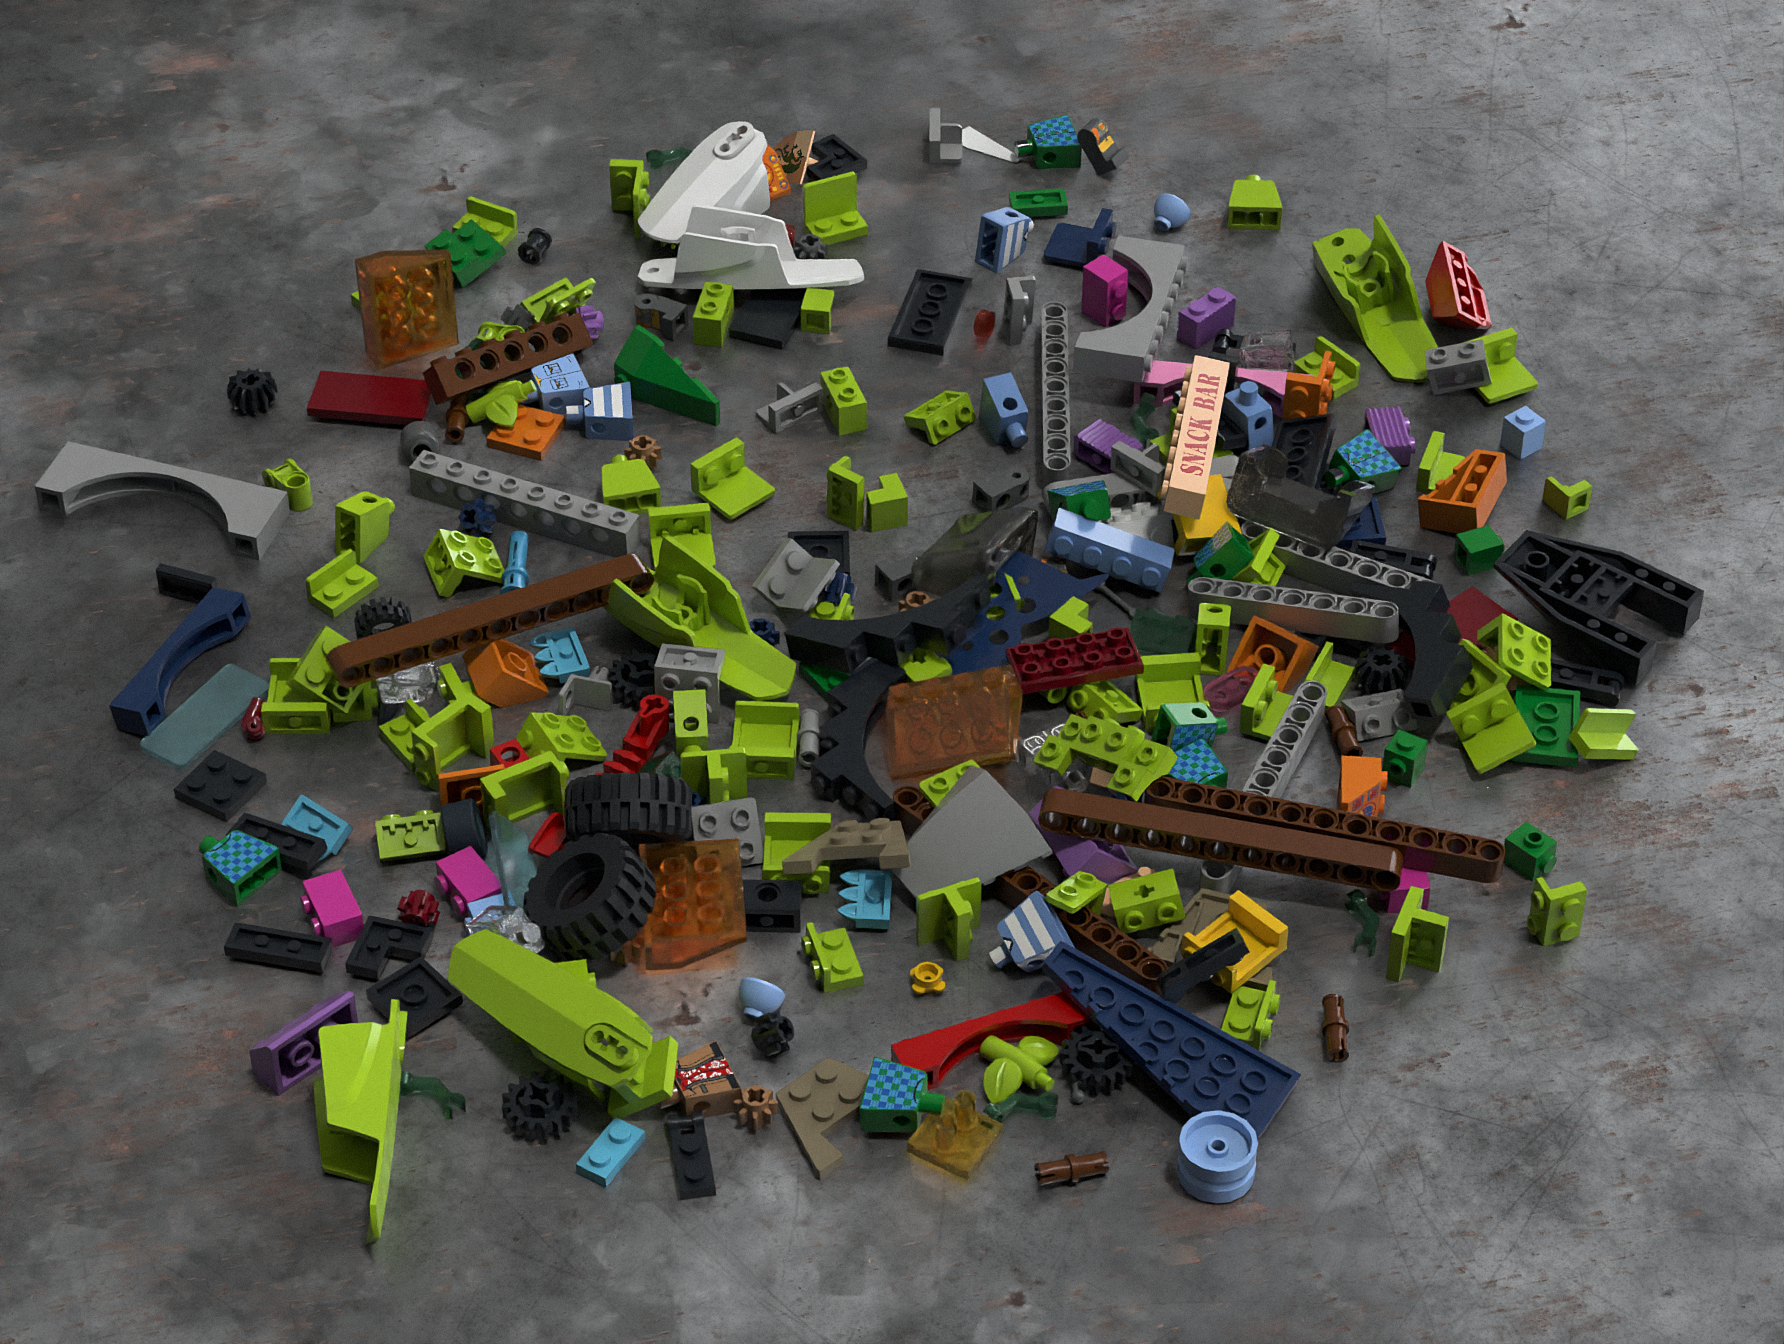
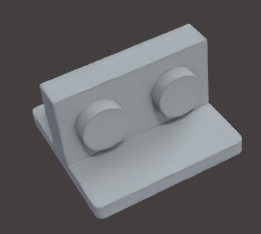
(730, 821)

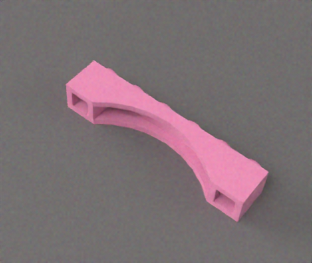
(1168, 378)

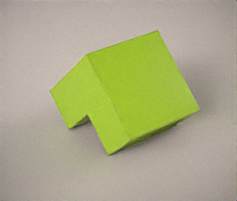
(887, 505)
(1070, 620)

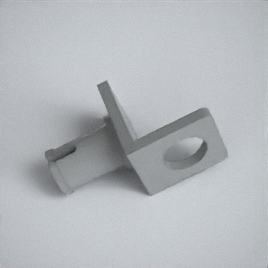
(588, 691)

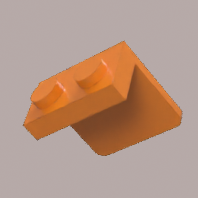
(1307, 394)

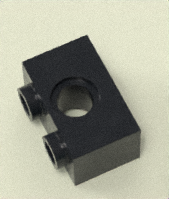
(773, 905)

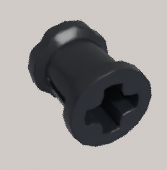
(536, 248)

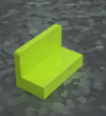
(1435, 464)
(1332, 675)
(1602, 734)

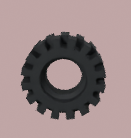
(380, 613)

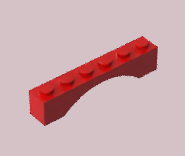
(946, 1048)

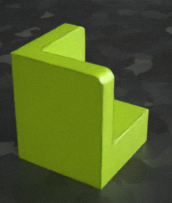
(817, 310)
(1565, 499)

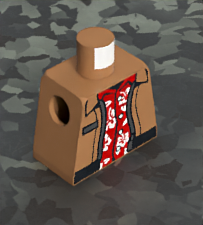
(704, 1083)

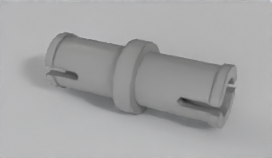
(808, 736)

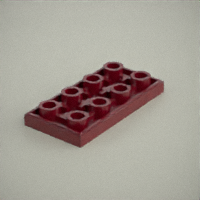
(369, 398)
(1471, 612)
(1075, 660)

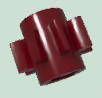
(419, 908)

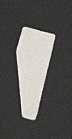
(976, 141)

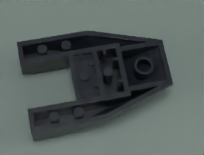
(1582, 585)

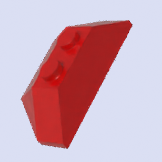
(1455, 291)

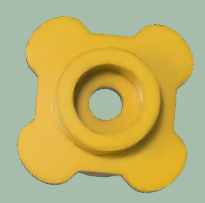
(927, 978)

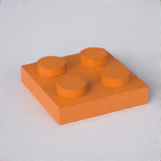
(531, 434)

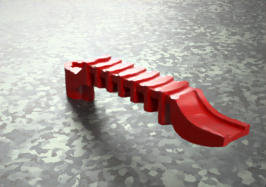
(637, 747)

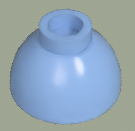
(1170, 212)
(759, 997)

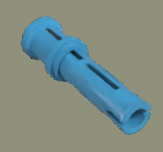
(515, 574)

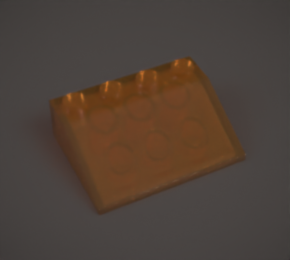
(406, 304)
(952, 721)
(696, 901)

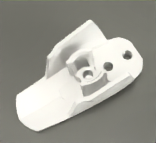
(716, 174)

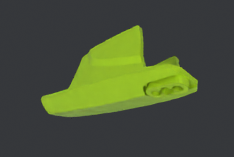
(1377, 297)
(701, 609)
(552, 1012)
(360, 1104)

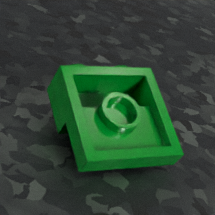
(470, 251)

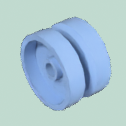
(1217, 1156)

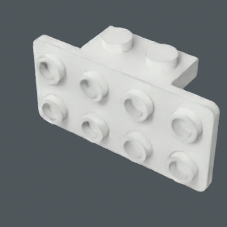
(1144, 521)

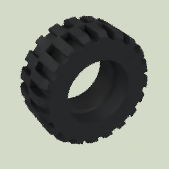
(630, 806)
(590, 898)

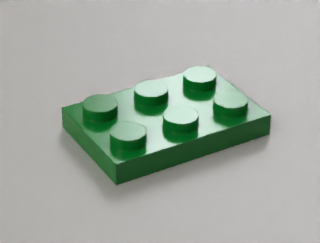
(1550, 719)

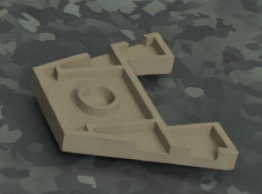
(853, 840)
(1200, 913)
(819, 1106)

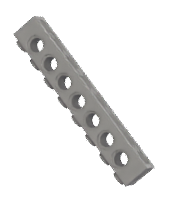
(527, 504)

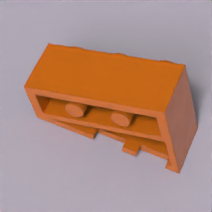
(1466, 495)

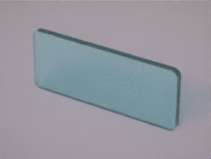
(204, 716)
(512, 859)

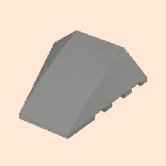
(971, 835)

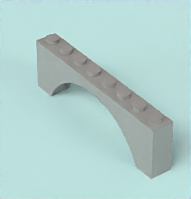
(1129, 348)
(91, 474)

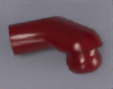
(251, 721)

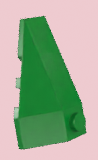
(662, 380)

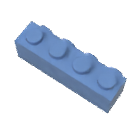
(1109, 550)

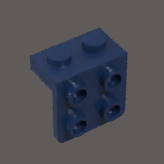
(1080, 244)

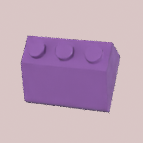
(1102, 859)
(295, 1048)

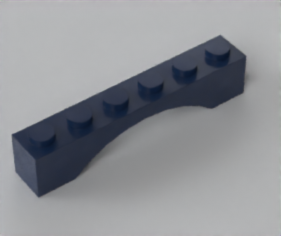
(214, 620)

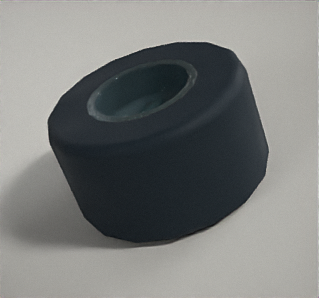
(464, 827)

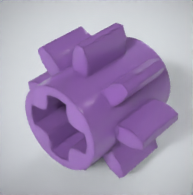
(593, 320)

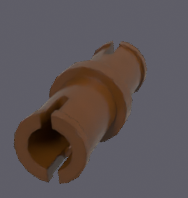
(457, 419)
(1343, 731)
(1335, 1028)
(1071, 1168)

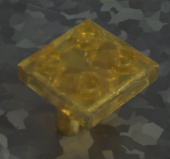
(956, 1138)

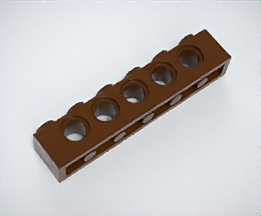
(446, 385)

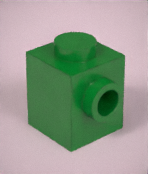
(1478, 549)
(1405, 758)
(1530, 851)

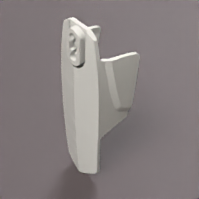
(745, 253)

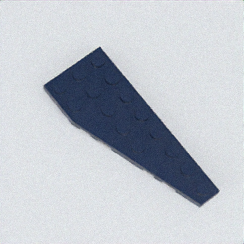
(1178, 1050)

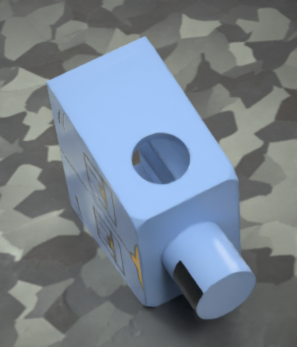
(558, 385)

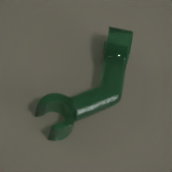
(658, 157)
(1137, 419)
(1359, 905)
(409, 1084)
(1027, 1102)

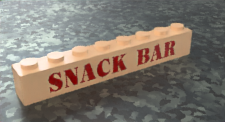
(1194, 437)

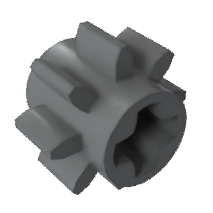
(810, 247)
(519, 316)

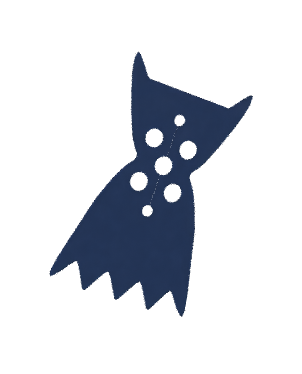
(1048, 590)

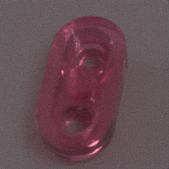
(1228, 689)

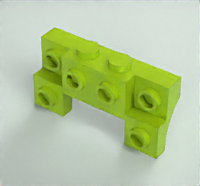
(1108, 748)

